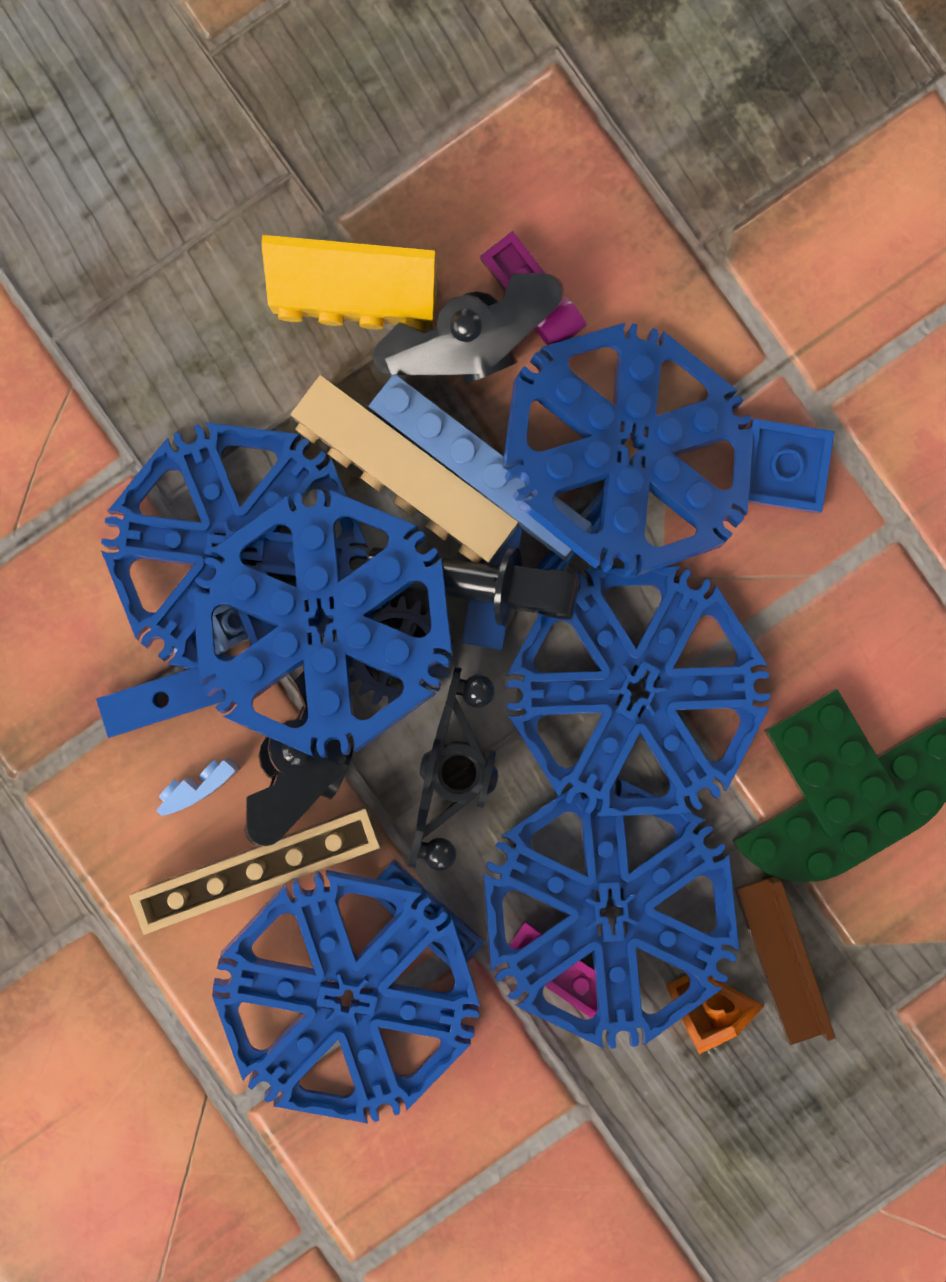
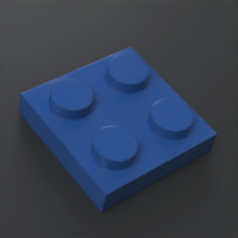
(789, 465)

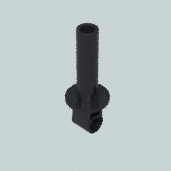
(508, 586)

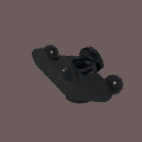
(472, 331)
(294, 782)
(440, 852)

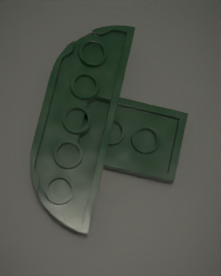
(850, 795)

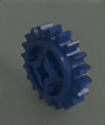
(412, 619)

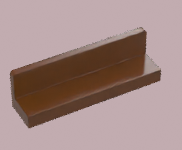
(784, 960)

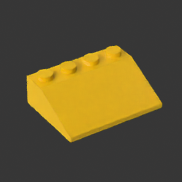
(349, 282)

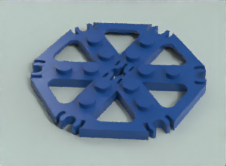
(603, 457)
(220, 514)
(357, 636)
(659, 721)
(645, 927)
(355, 1025)

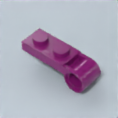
(512, 257)

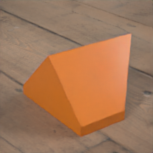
(718, 1017)

